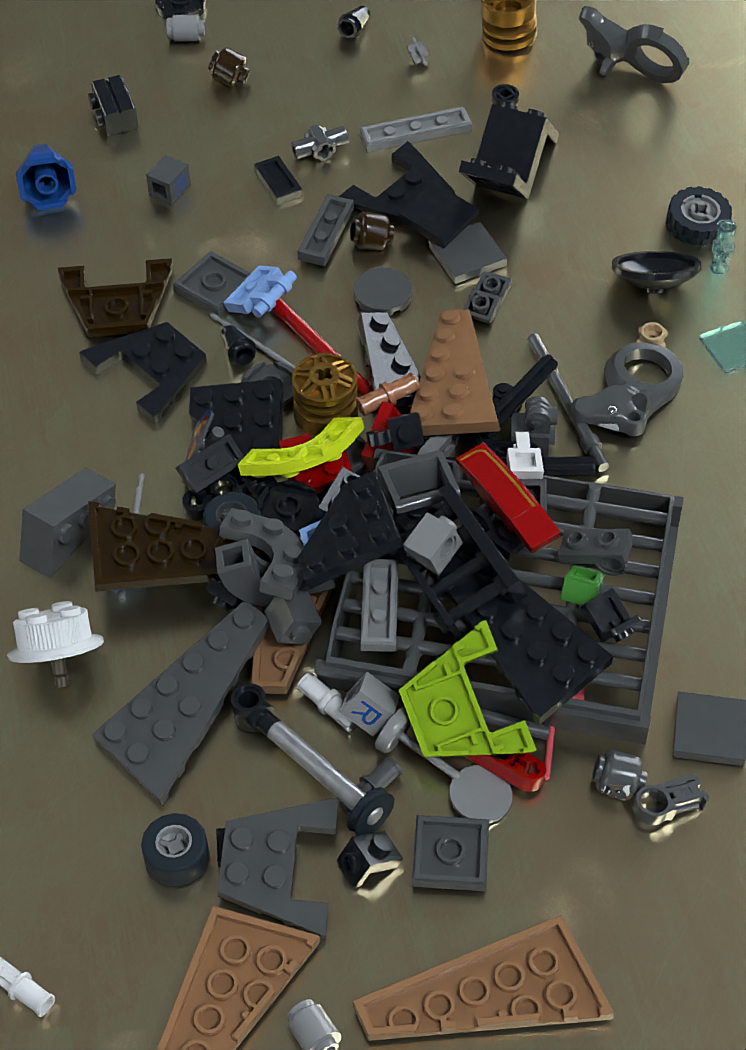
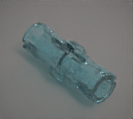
(723, 246)

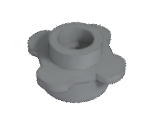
(417, 52)

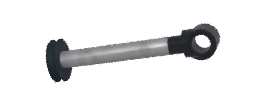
(256, 715)

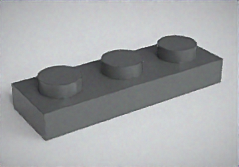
(325, 230)

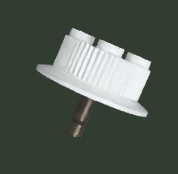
(53, 637)

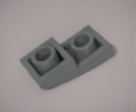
(488, 296)

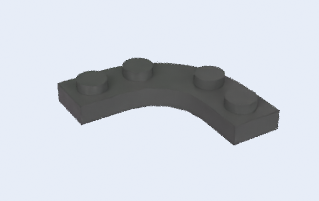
(277, 541)

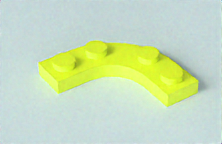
(290, 461)

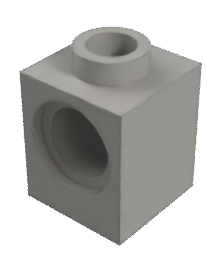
(433, 542)

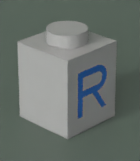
(370, 704)

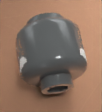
(618, 774)

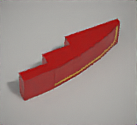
(508, 497)

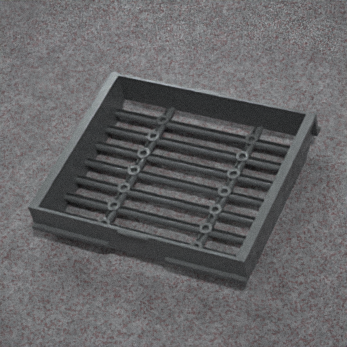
(575, 715)

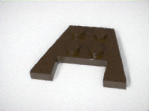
(116, 307)

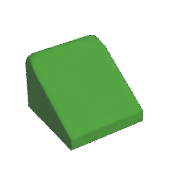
(581, 585)

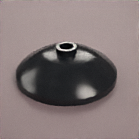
(656, 269)

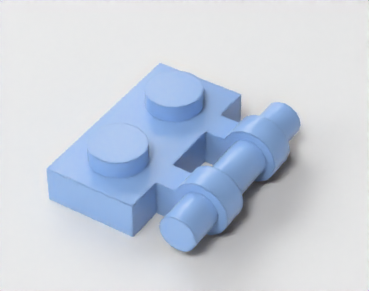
(260, 291)

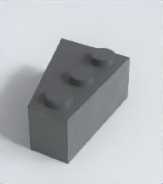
(61, 520)

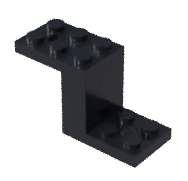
(510, 150)

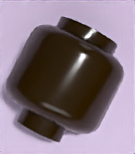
(228, 67)
(371, 231)

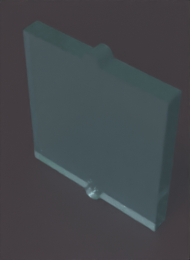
(727, 346)

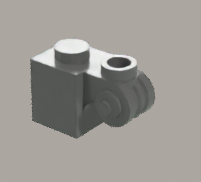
(537, 422)

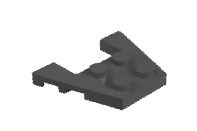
(260, 863)

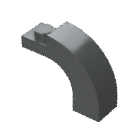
(242, 571)

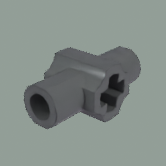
(320, 142)

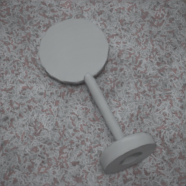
(473, 789)

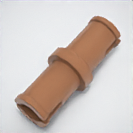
(387, 393)

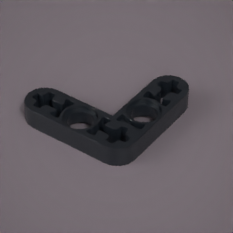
(250, 486)

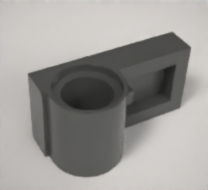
(603, 547)

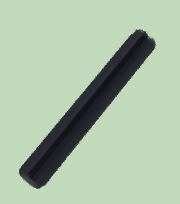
(522, 391)

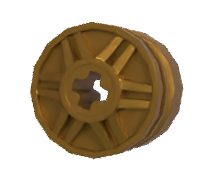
(508, 23)
(323, 390)

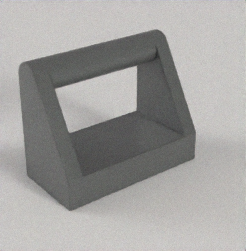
(414, 476)

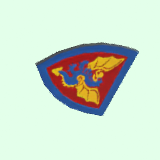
(197, 440)

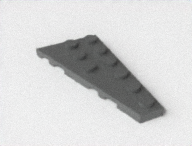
(175, 711)

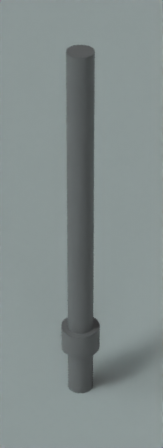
(589, 441)

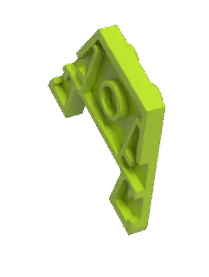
(446, 708)

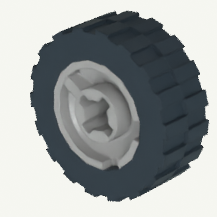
(695, 215)

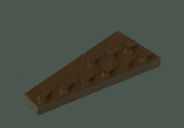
(152, 549)

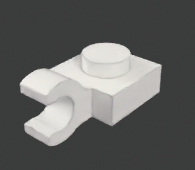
(523, 460)

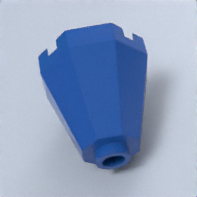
(45, 178)

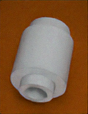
(185, 28)
(313, 1027)

